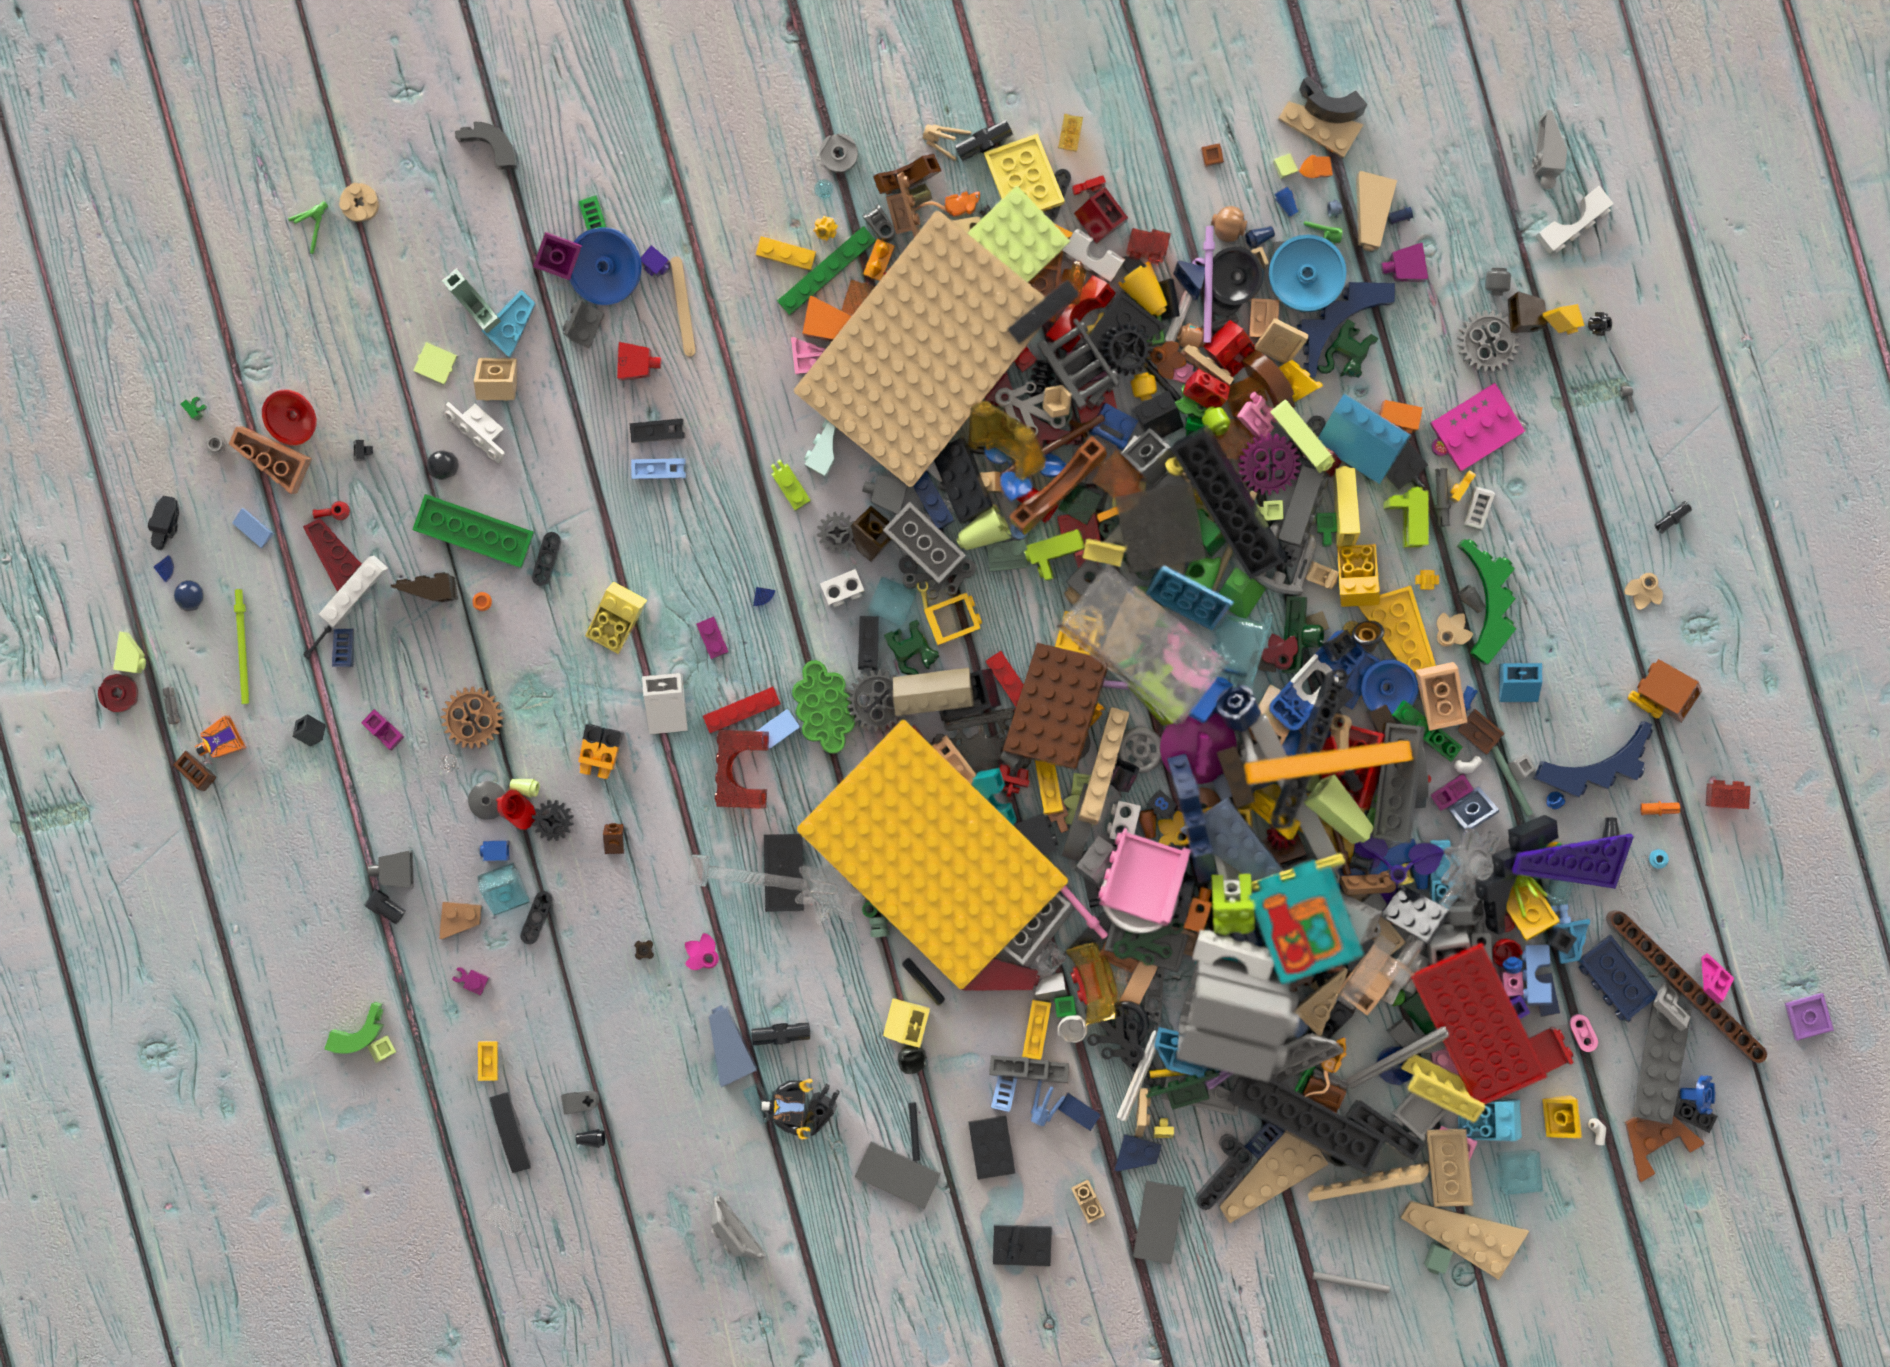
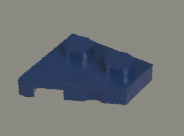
(1136, 1153)

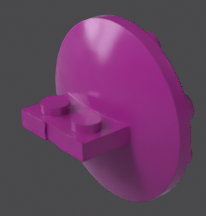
(1200, 744)

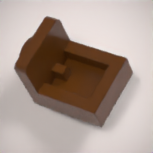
(613, 838)

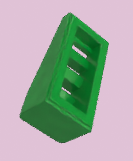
(599, 212)

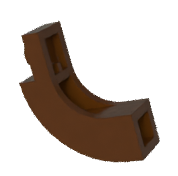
(917, 172)
(1270, 377)

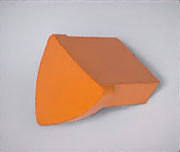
(1316, 167)

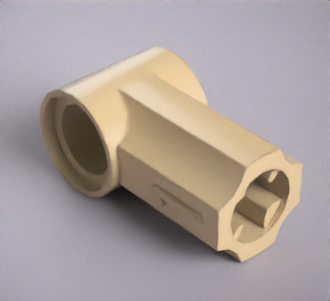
(1341, 734)

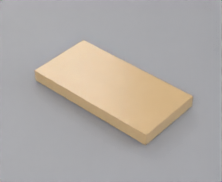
(1450, 1167)

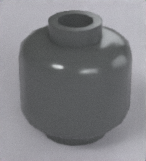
(1498, 281)

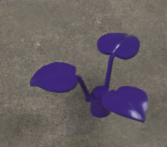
(1424, 857)

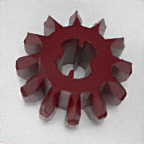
(1281, 840)

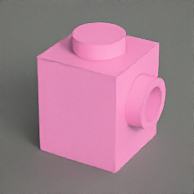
(1512, 983)

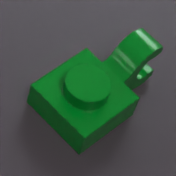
(1326, 524)

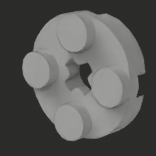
(833, 143)

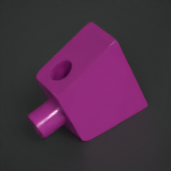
(1407, 264)

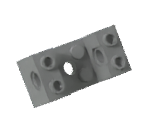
(1362, 917)

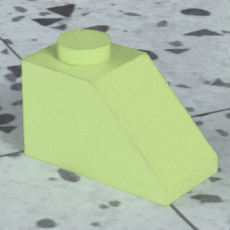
(128, 655)

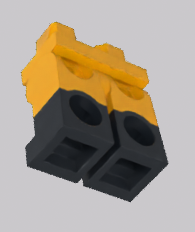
(601, 756)

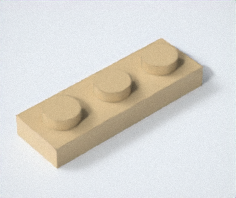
(1206, 364)

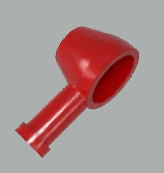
(345, 511)

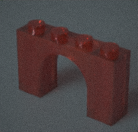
(728, 791)

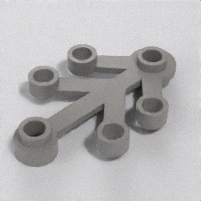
(1026, 406)

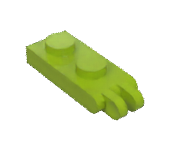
(790, 485)

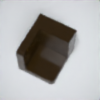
(1380, 717)

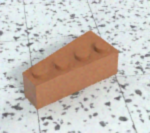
(278, 461)

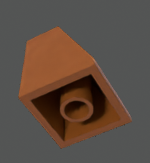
(1670, 689)

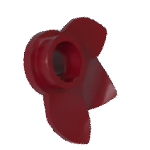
(1279, 648)

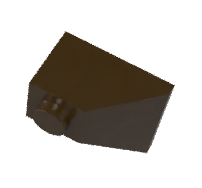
(869, 533)

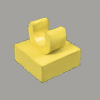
(1163, 1130)

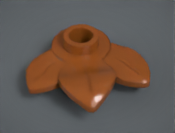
(1170, 360)

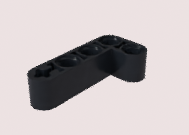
(1219, 1175)

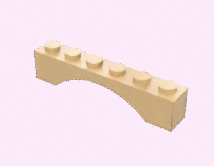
(1103, 766)

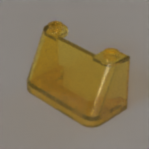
(997, 429)

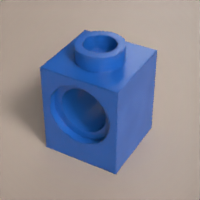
(495, 850)

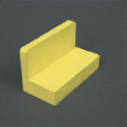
(1103, 552)

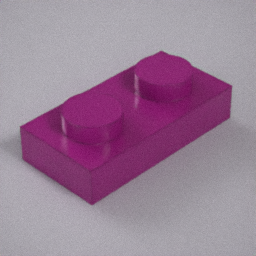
(712, 637)

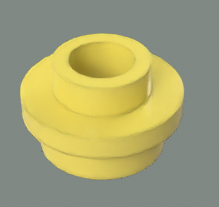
(1174, 466)

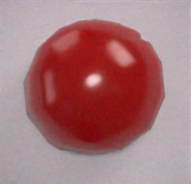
(1504, 949)

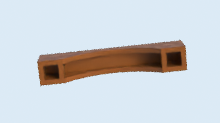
(1038, 506)

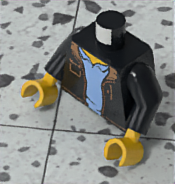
(788, 1106)

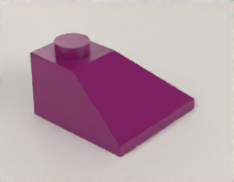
(557, 256)

